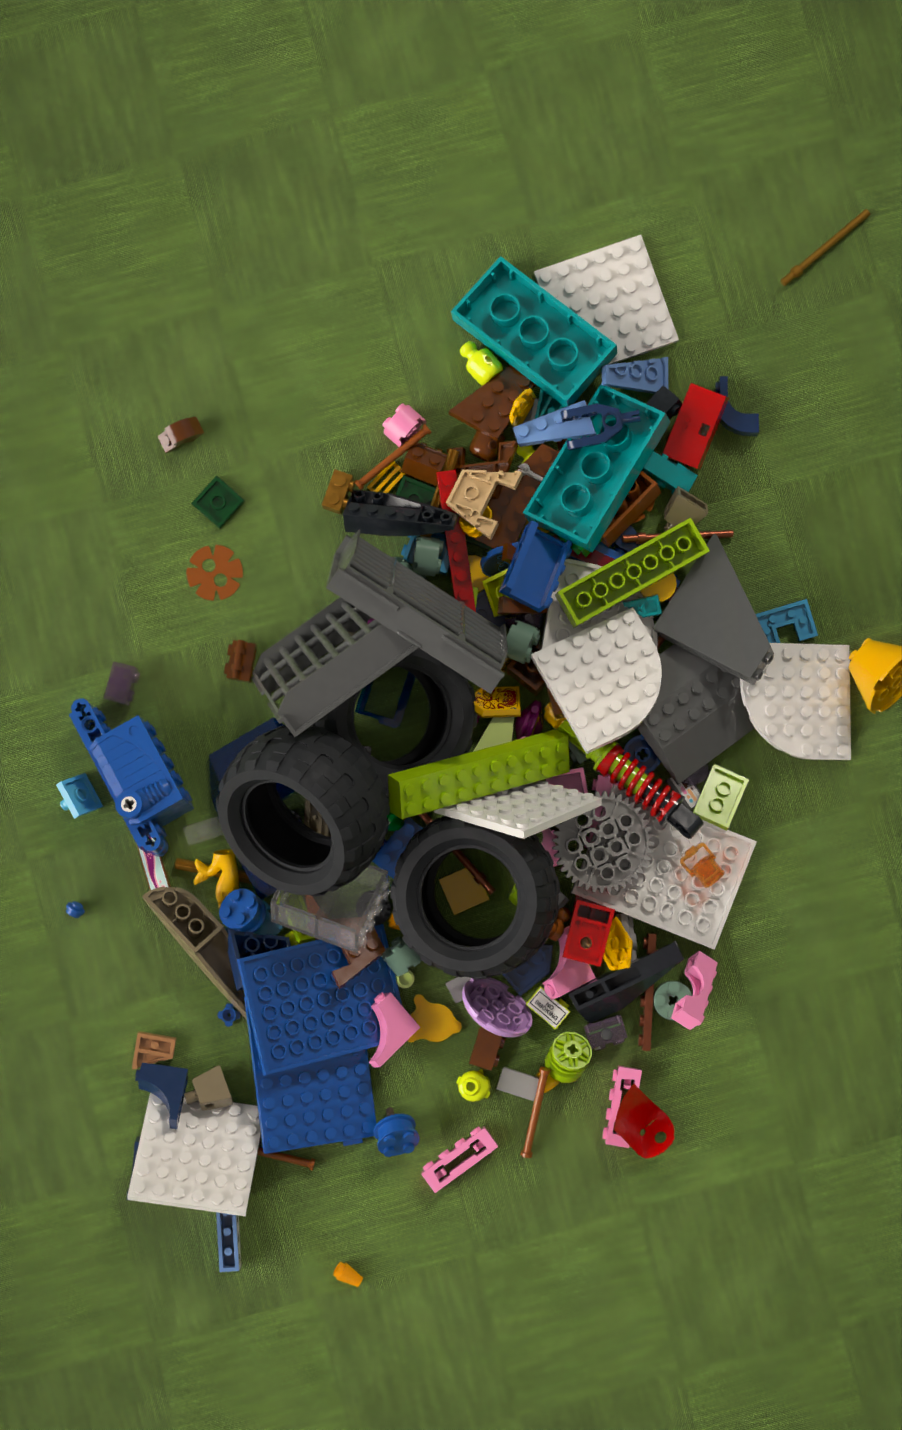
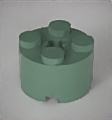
(426, 555)
(521, 641)
(400, 957)
(661, 997)

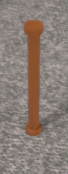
(392, 457)
(544, 1072)
(289, 1158)

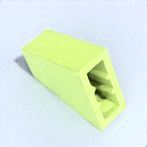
(497, 732)

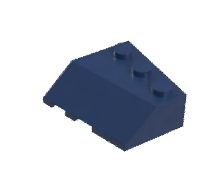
(249, 944)

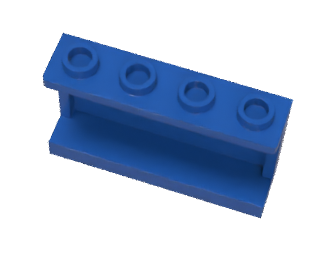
(535, 568)

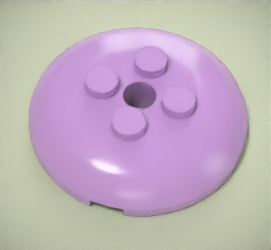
(496, 1008)

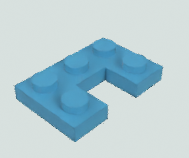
(794, 613)

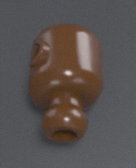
(485, 447)

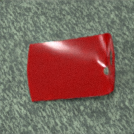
(636, 1114)

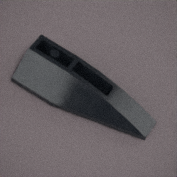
(394, 515)
(620, 987)

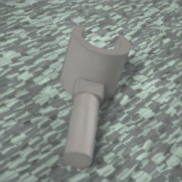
(526, 471)

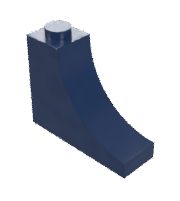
(167, 1084)

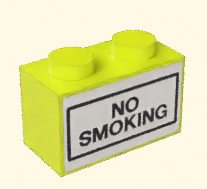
(549, 1010)

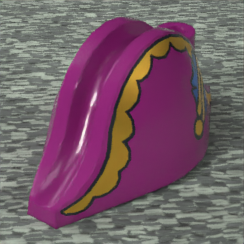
(531, 721)

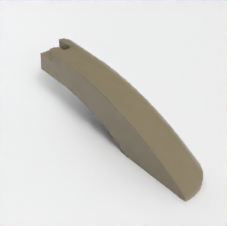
(199, 936)

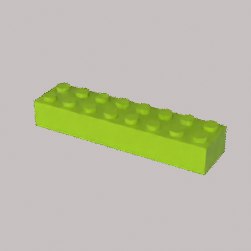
(632, 572)

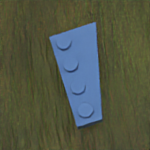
(637, 375)
(553, 429)

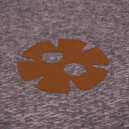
(230, 569)

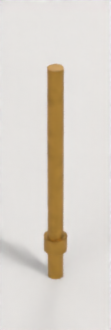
(797, 270)

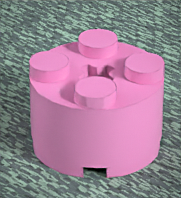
(403, 424)

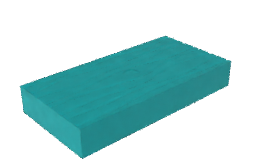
(534, 332)
(592, 482)

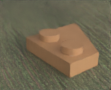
(152, 1048)

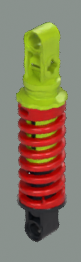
(611, 762)

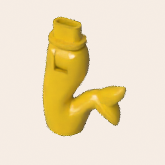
(229, 878)

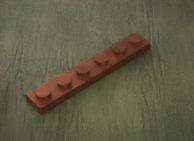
(646, 1001)

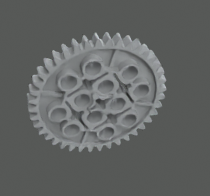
(592, 873)

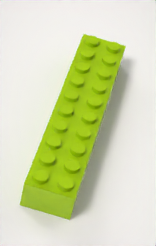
(478, 773)

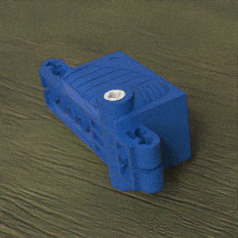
(136, 774)

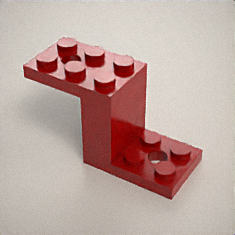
(590, 921)

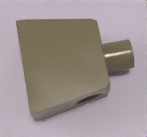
(682, 507)
(210, 1090)

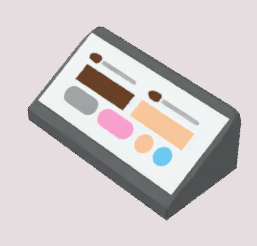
(690, 793)

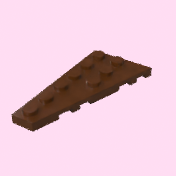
(492, 403)
(511, 503)

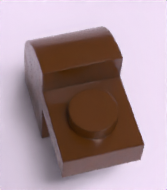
(180, 432)

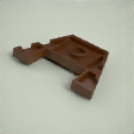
(506, 454)
(508, 605)
(357, 962)

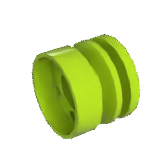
(567, 1066)

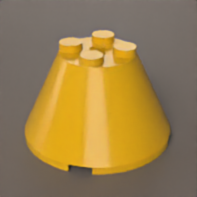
(877, 673)

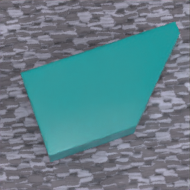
(645, 606)

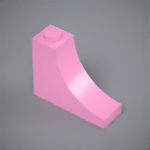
(568, 973)
(395, 1027)

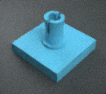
(78, 796)

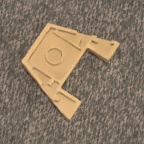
(473, 493)

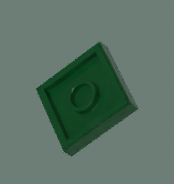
(218, 502)

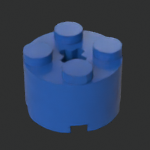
(635, 746)

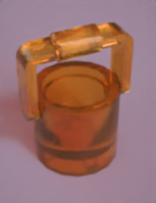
(706, 869)

